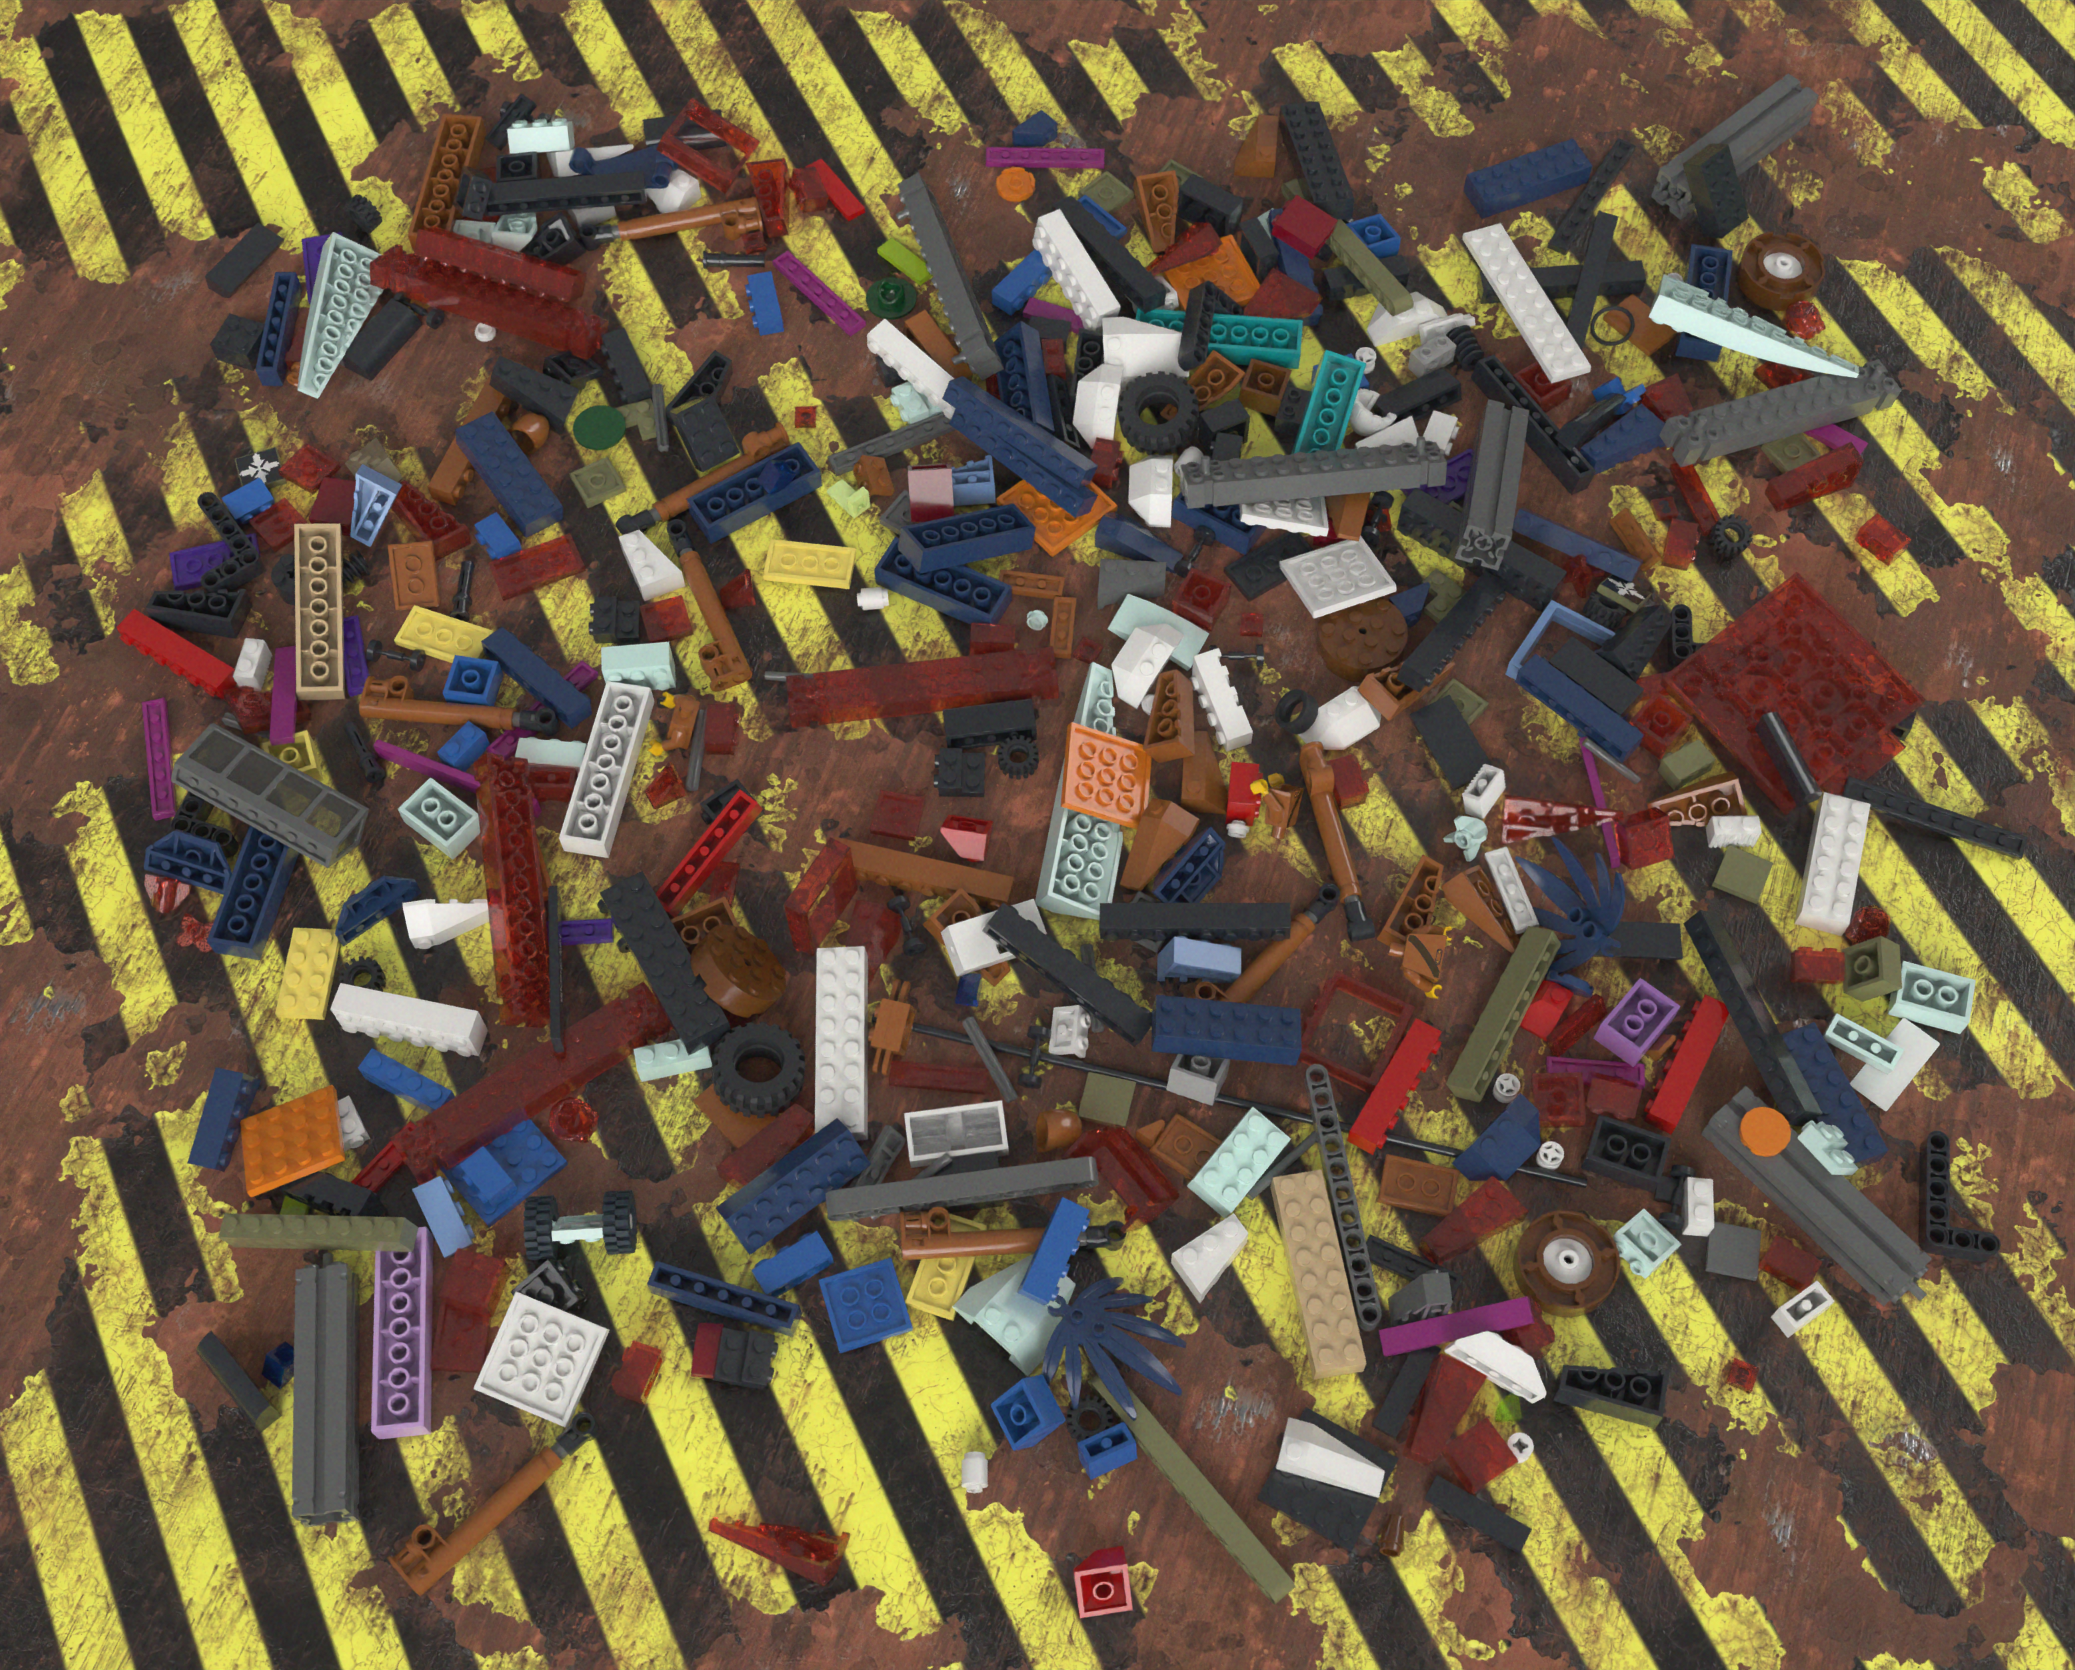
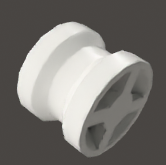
(1366, 354)
(1508, 1083)
(1553, 1151)
(1521, 1454)

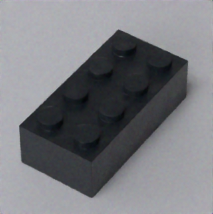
(1715, 190)

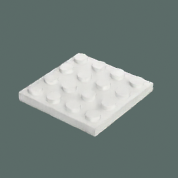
(1294, 515)
(1337, 577)
(541, 1359)

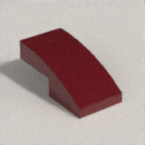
(705, 1349)

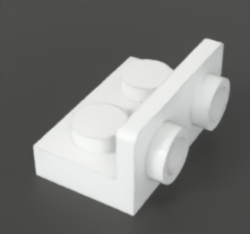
(1069, 1031)

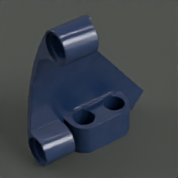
(655, 165)

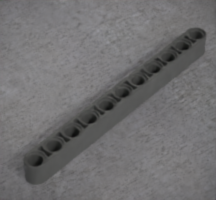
(962, 1188)
(1342, 1206)

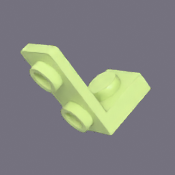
(850, 500)

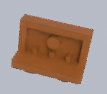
(873, 475)

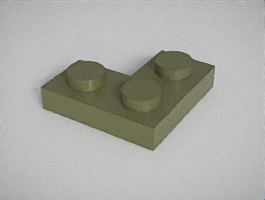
(642, 415)
(1446, 595)

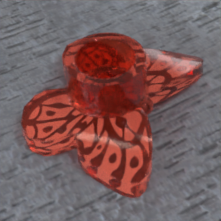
(194, 933)

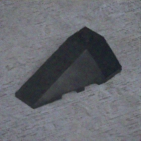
(556, 242)

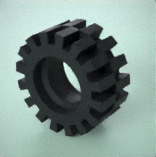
(363, 213)
(1739, 527)
(1604, 610)
(1014, 746)
(360, 967)
(1088, 1405)

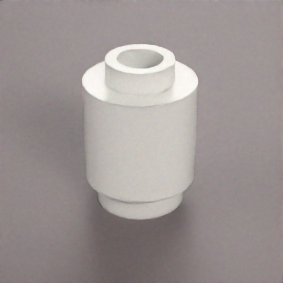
(1191, 454)
(873, 598)
(974, 1472)

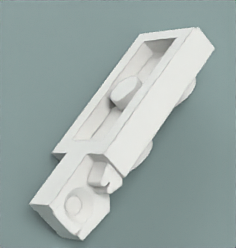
(1434, 328)

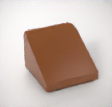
(1661, 1046)
(1150, 1133)

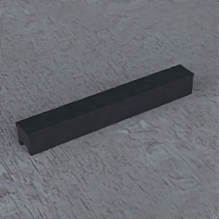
(1590, 276)

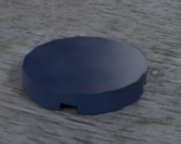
(1572, 983)

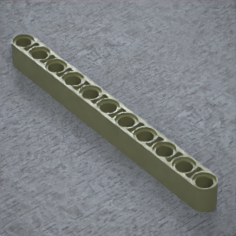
(1362, 262)
(1200, 1496)

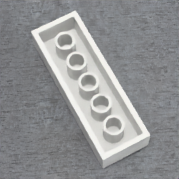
(1074, 271)
(1832, 864)
(409, 1020)

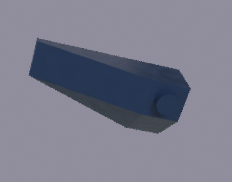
(1133, 541)

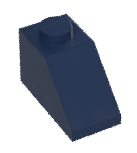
(1035, 131)
(1411, 603)

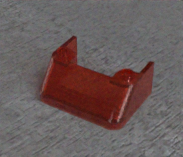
(1128, 1172)

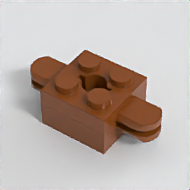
(892, 1027)

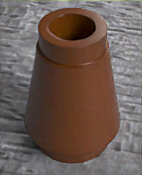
(1392, 1537)

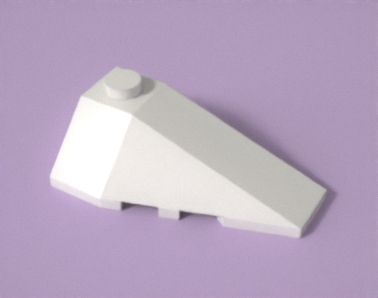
(560, 159)

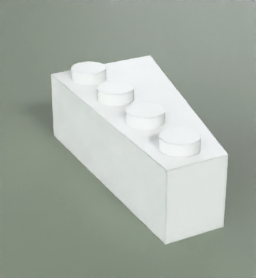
(1220, 701)

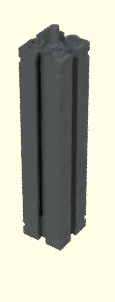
(1750, 136)
(1492, 485)
(1824, 1207)
(326, 1394)

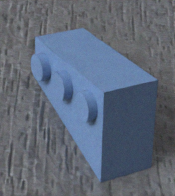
(974, 483)
(372, 503)
(1199, 959)
(444, 1216)

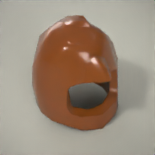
(535, 432)
(1060, 1129)

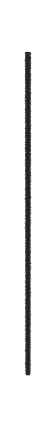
(1228, 1100)

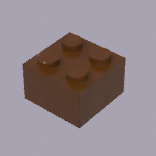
(1264, 387)

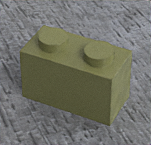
(1686, 764)

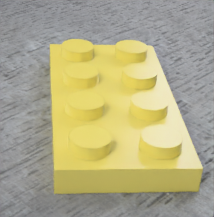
(809, 564)
(441, 635)
(308, 974)
(943, 1280)

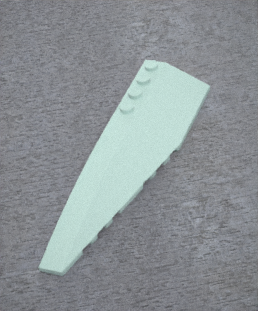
(1080, 848)

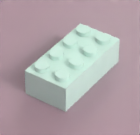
(1238, 1162)

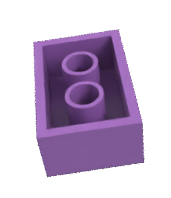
(1636, 1022)

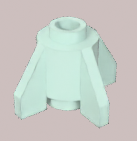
(1469, 835)

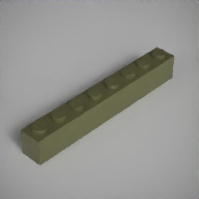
(1503, 1014)
(318, 1232)

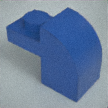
(1616, 386)

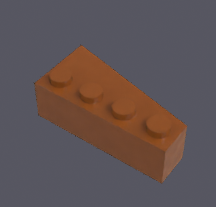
(928, 337)
(1171, 719)
(1415, 903)

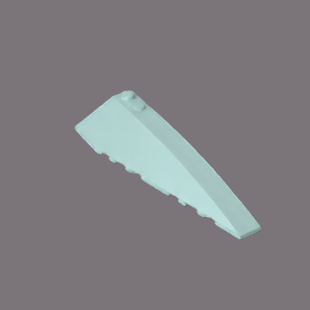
(336, 311)
(1692, 311)

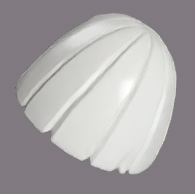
(1363, 420)

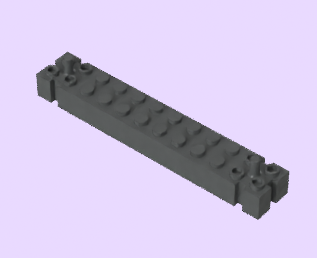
(949, 278)
(1778, 413)
(1312, 474)

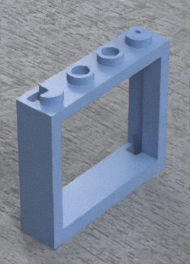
(1564, 617)

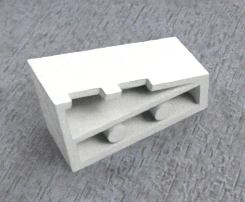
(1394, 435)
(649, 566)
(1209, 1254)

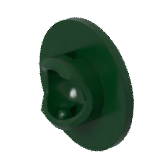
(891, 298)
(599, 427)

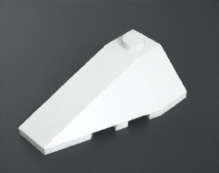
(679, 195)
(436, 923)
(1319, 1456)

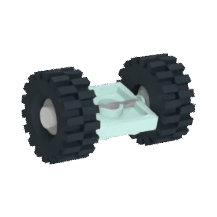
(545, 1228)

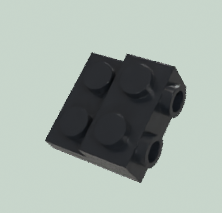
(571, 369)
(615, 620)
(959, 773)
(717, 802)
(552, 1286)
(745, 1358)

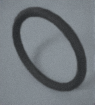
(1632, 326)

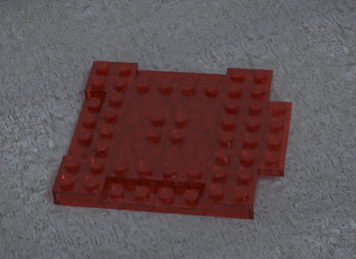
(1812, 669)

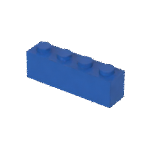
(1021, 283)
(404, 1082)
(1053, 1252)

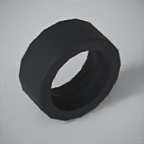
(1306, 717)

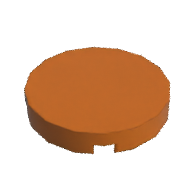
(1015, 184)
(1764, 1131)

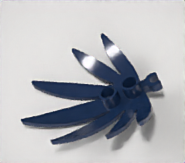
(1589, 922)
(1092, 1327)

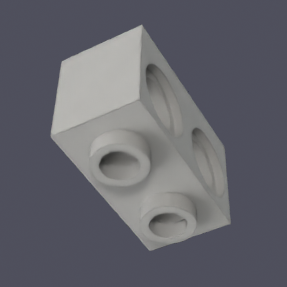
(1432, 355)

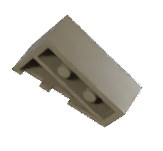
(376, 458)

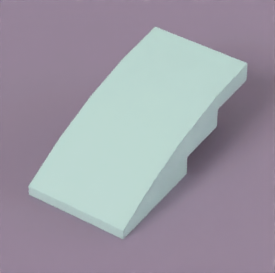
(1138, 613)

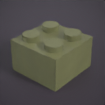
(1872, 969)

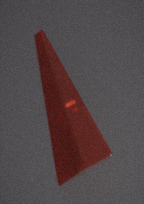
(1534, 817)
(805, 1553)

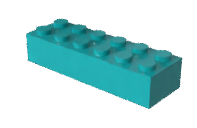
(1329, 404)

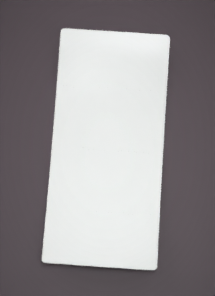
(1885, 1088)

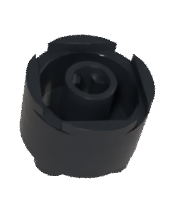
(284, 578)

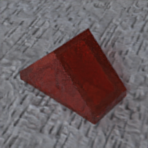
(738, 591)
(665, 787)

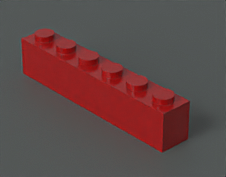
(177, 653)
(708, 852)
(1687, 1064)
(1394, 1087)

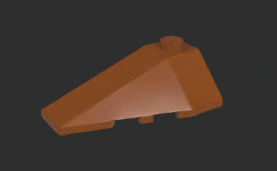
(1259, 149)
(1158, 836)

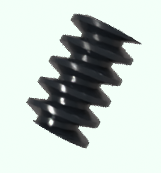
(1467, 347)
(354, 568)

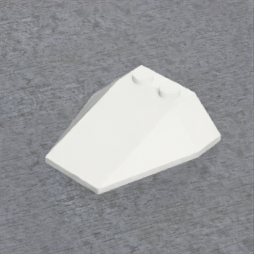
(1140, 348)

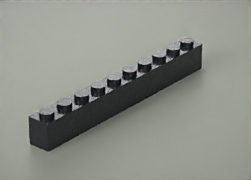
(1752, 1019)

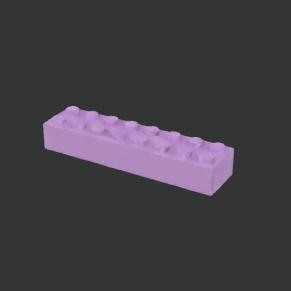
(403, 1340)

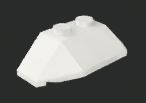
(1388, 328)
(1097, 403)
(1152, 489)
(1143, 660)
(1343, 721)
(1501, 1363)

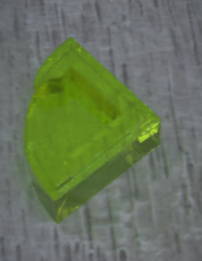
(1508, 1409)

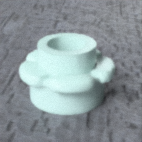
(1036, 619)

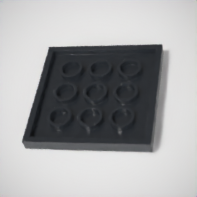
(1323, 1507)

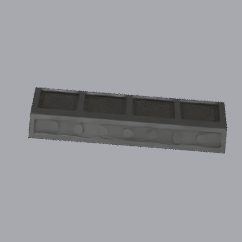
(271, 796)

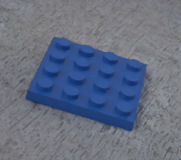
(524, 1157)

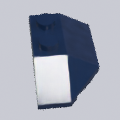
(189, 860)
(1191, 870)
(373, 905)
(1502, 1144)

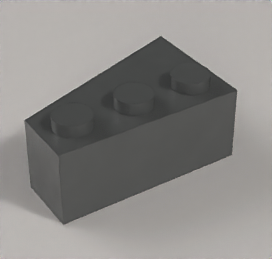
(1130, 577)
(1421, 1299)

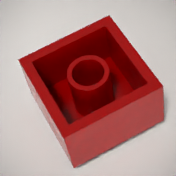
(1242, 802)

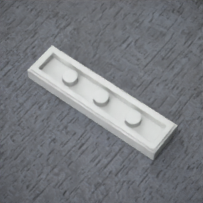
(1511, 889)

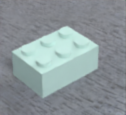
(541, 136)
(640, 665)
(441, 818)
(1933, 998)

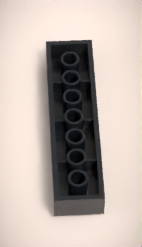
(1316, 159)
(1438, 526)
(665, 962)

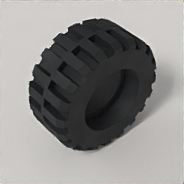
(1152, 390)
(754, 1097)

